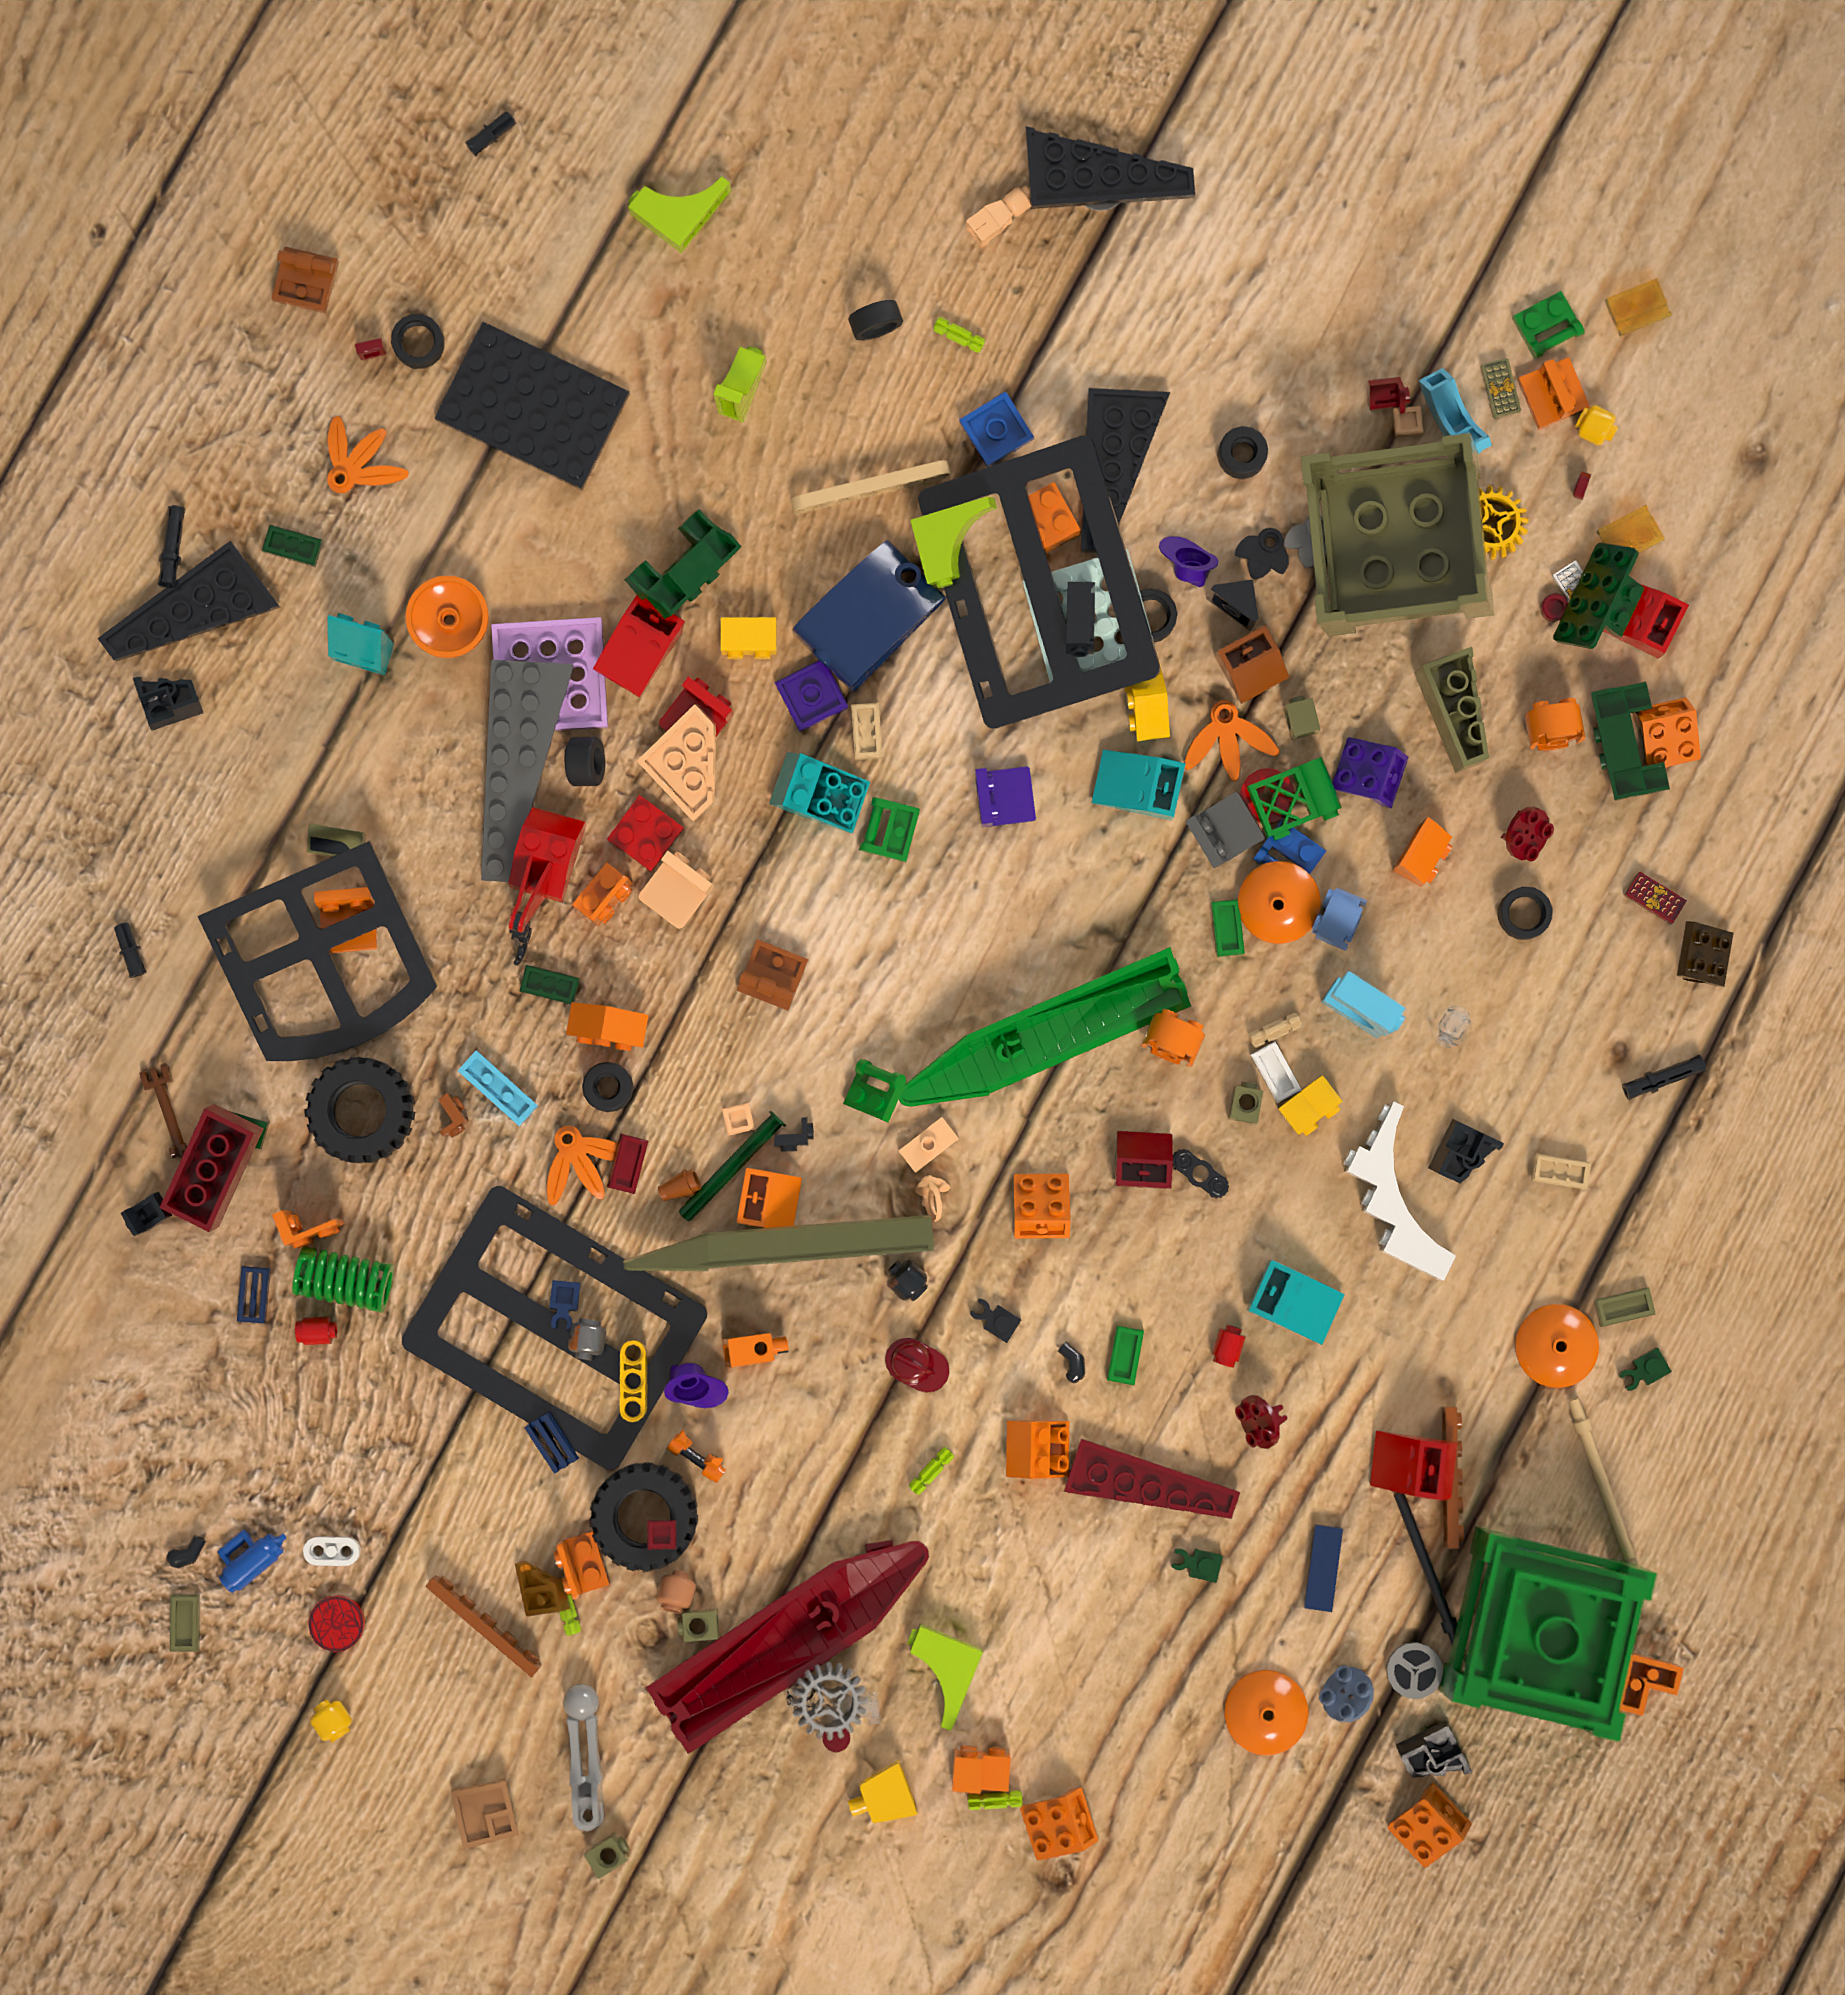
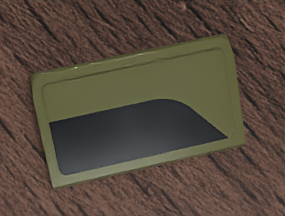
(332, 840)

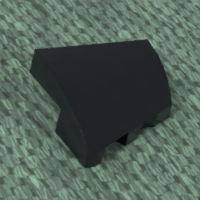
(167, 701)
(1462, 1151)
(1433, 1752)

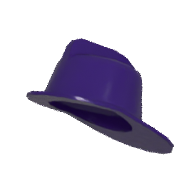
(1188, 559)
(693, 1387)

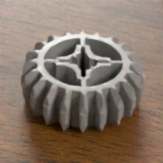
(819, 1709)

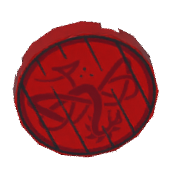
(336, 1623)

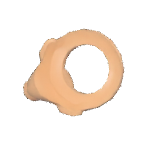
(927, 1189)

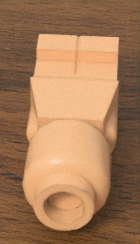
(998, 215)

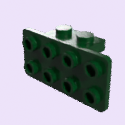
(1601, 598)

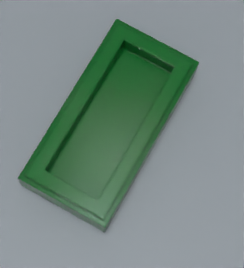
(1227, 928)
(1125, 1355)

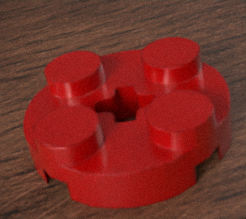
(1281, 802)

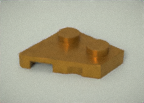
(540, 1590)

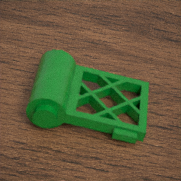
(1316, 793)

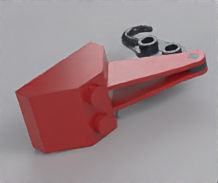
(541, 867)

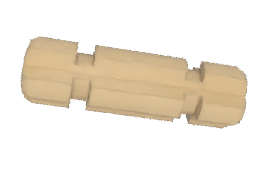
(1275, 1030)

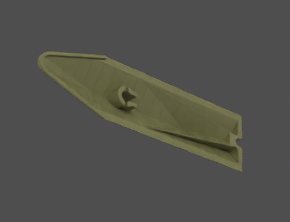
(790, 1244)

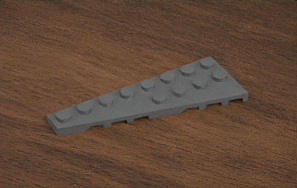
(521, 725)

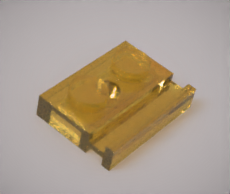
(1638, 307)
(1633, 530)

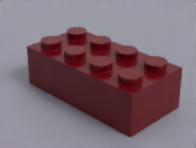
(211, 1168)

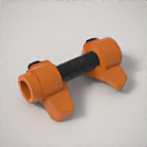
(710, 1465)

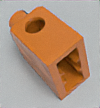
(740, 1350)

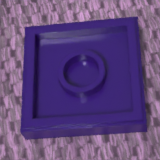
(811, 695)

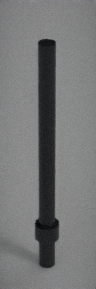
(1448, 1622)

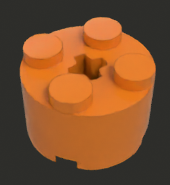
(1554, 724)
(1174, 1038)

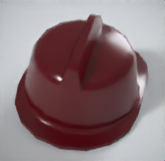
(917, 1365)

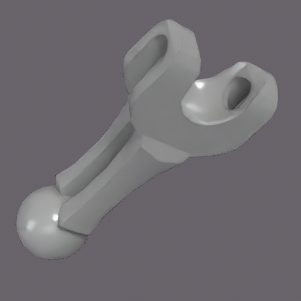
(581, 1704)

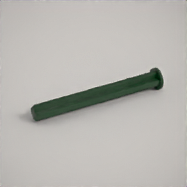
(731, 1166)

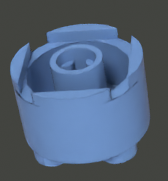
(1339, 919)

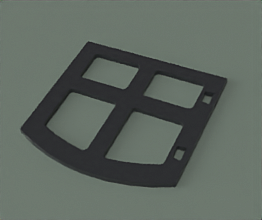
(315, 945)

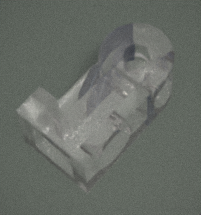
(872, 1708)

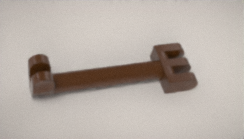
(158, 1083)

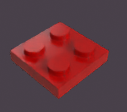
(645, 833)

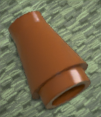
(681, 1185)

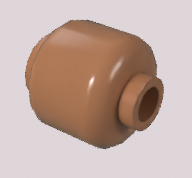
(675, 1592)

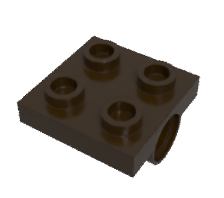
(1705, 954)

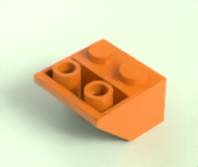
(768, 1199)
(1037, 1449)

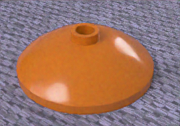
(434, 603)
(1279, 882)
(1537, 1345)
(1255, 1695)

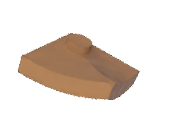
(484, 1813)

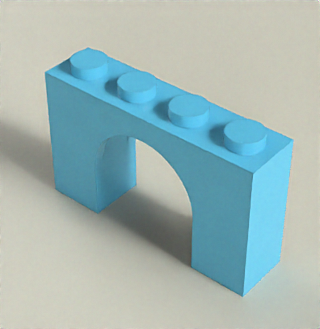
(1364, 1005)

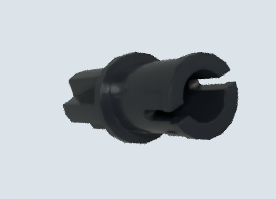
(490, 133)
(129, 950)

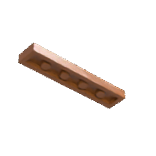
(1453, 1507)
(484, 1625)

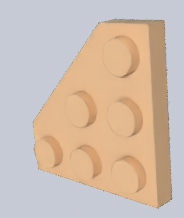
(686, 762)

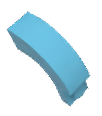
(1448, 409)

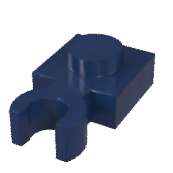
(564, 1299)

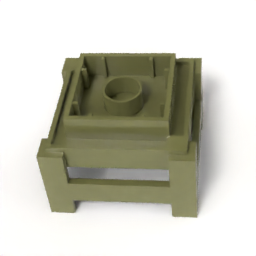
(1398, 536)

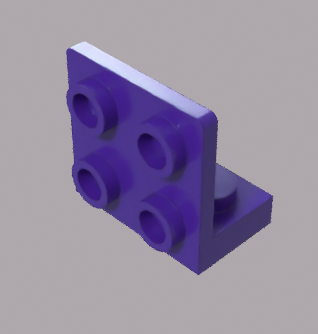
(1370, 771)
(1005, 796)

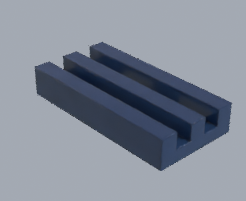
(254, 1292)
(542, 1447)

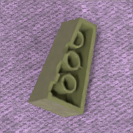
(1455, 707)

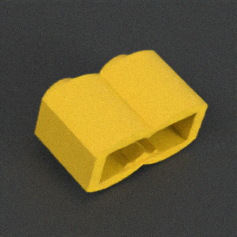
(1310, 1105)

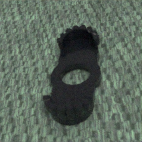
(1215, 1184)

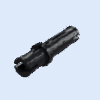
(170, 558)
(1653, 1081)

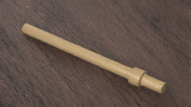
(1583, 1426)

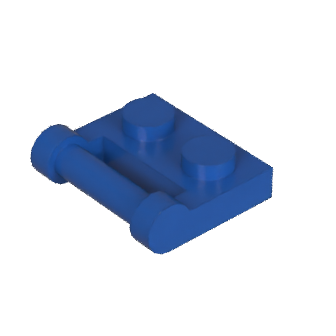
(1294, 847)

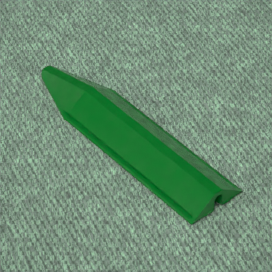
(1051, 1032)

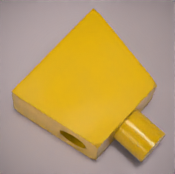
(885, 1795)

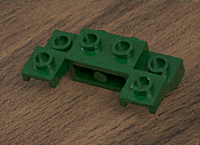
(697, 565)
(1621, 753)

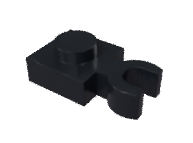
(999, 1322)

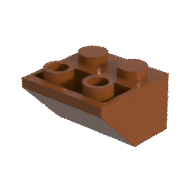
(1252, 664)

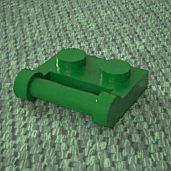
(1544, 317)
(898, 832)
(872, 1099)

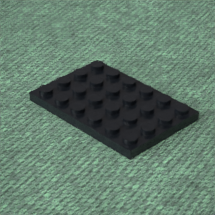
(532, 406)

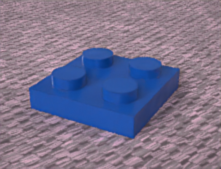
(996, 429)

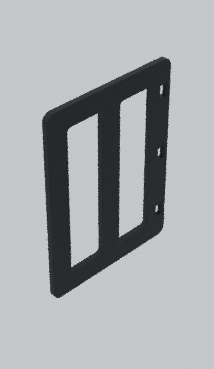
(1069, 682)
(464, 1275)

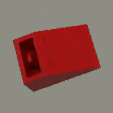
(1654, 622)
(638, 646)
(1413, 1465)

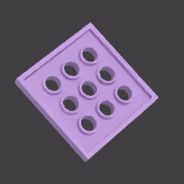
(561, 633)

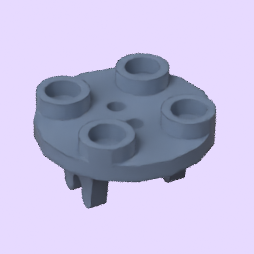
(1338, 1704)

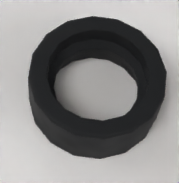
(875, 320)
(409, 322)
(1169, 605)
(1525, 934)

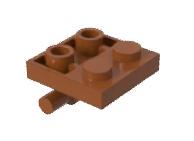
(304, 279)
(772, 975)

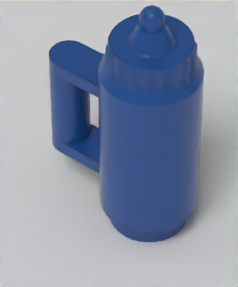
(251, 1562)

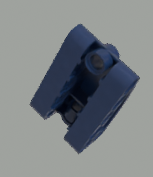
(868, 615)

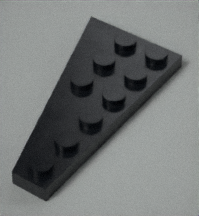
(1087, 173)
(1122, 432)
(205, 598)

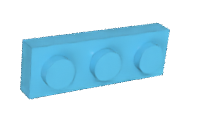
(498, 1088)

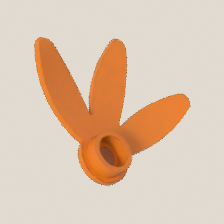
(360, 455)
(1228, 743)
(584, 1168)

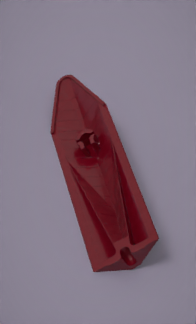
(783, 1642)

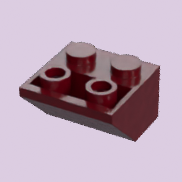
(1144, 1160)

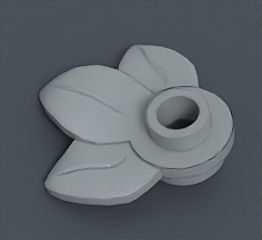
(1300, 538)

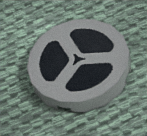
(1414, 1670)

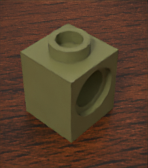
(1301, 717)
(1236, 1112)
(709, 1616)
(598, 1863)

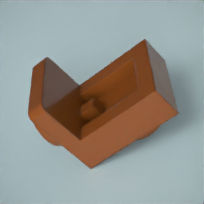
(454, 1109)

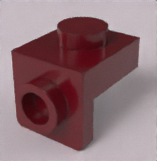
(1388, 394)

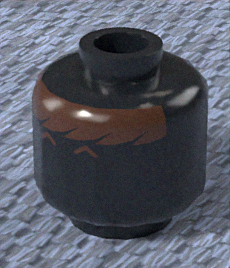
(907, 1280)

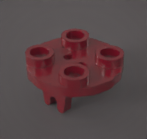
(1528, 833)
(1260, 1421)

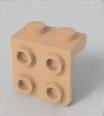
(676, 890)

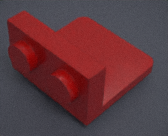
(697, 693)

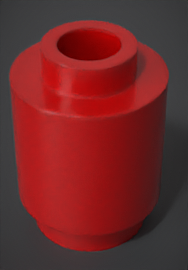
(315, 1330)
(1228, 1346)

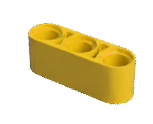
(630, 1394)

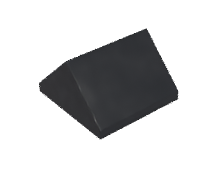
(1237, 601)

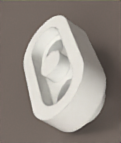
(332, 1551)

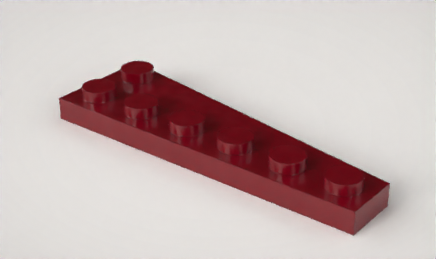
(1126, 1478)

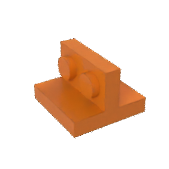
(1553, 392)

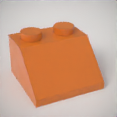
(1423, 852)

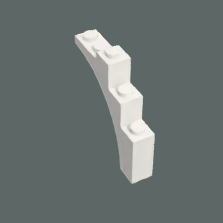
(1376, 1167)

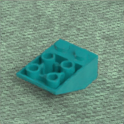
(358, 644)
(1138, 784)
(819, 792)
(1295, 1301)

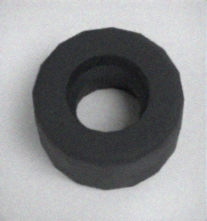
(1242, 435)
(584, 761)
(603, 1070)

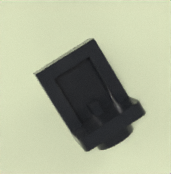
(790, 1141)
(145, 1215)

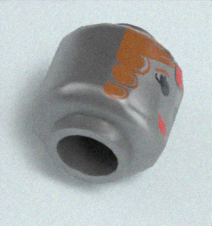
(587, 1338)

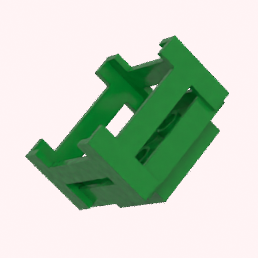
(1547, 1633)

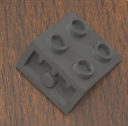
(1225, 829)

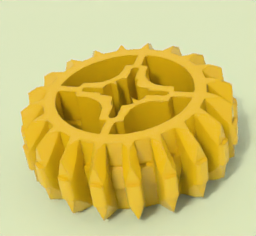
(1512, 513)

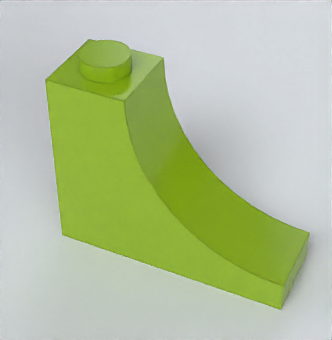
(677, 218)
(739, 387)
(941, 536)
(952, 1663)

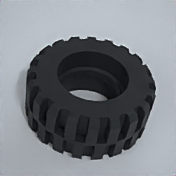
(322, 1110)
(607, 1504)

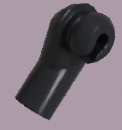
(1076, 1362)
(186, 1556)

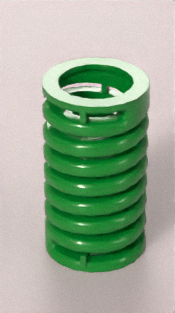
(370, 1299)

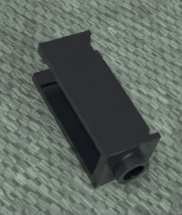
(1080, 618)

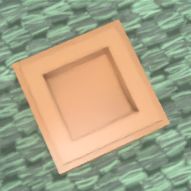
(1408, 423)
(738, 1119)

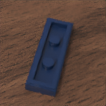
(1323, 1568)

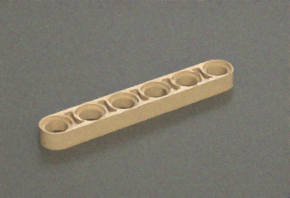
(870, 487)

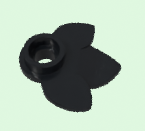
(1261, 556)

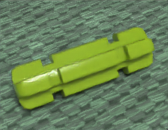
(959, 335)
(931, 1471)
(571, 1625)
(995, 1800)

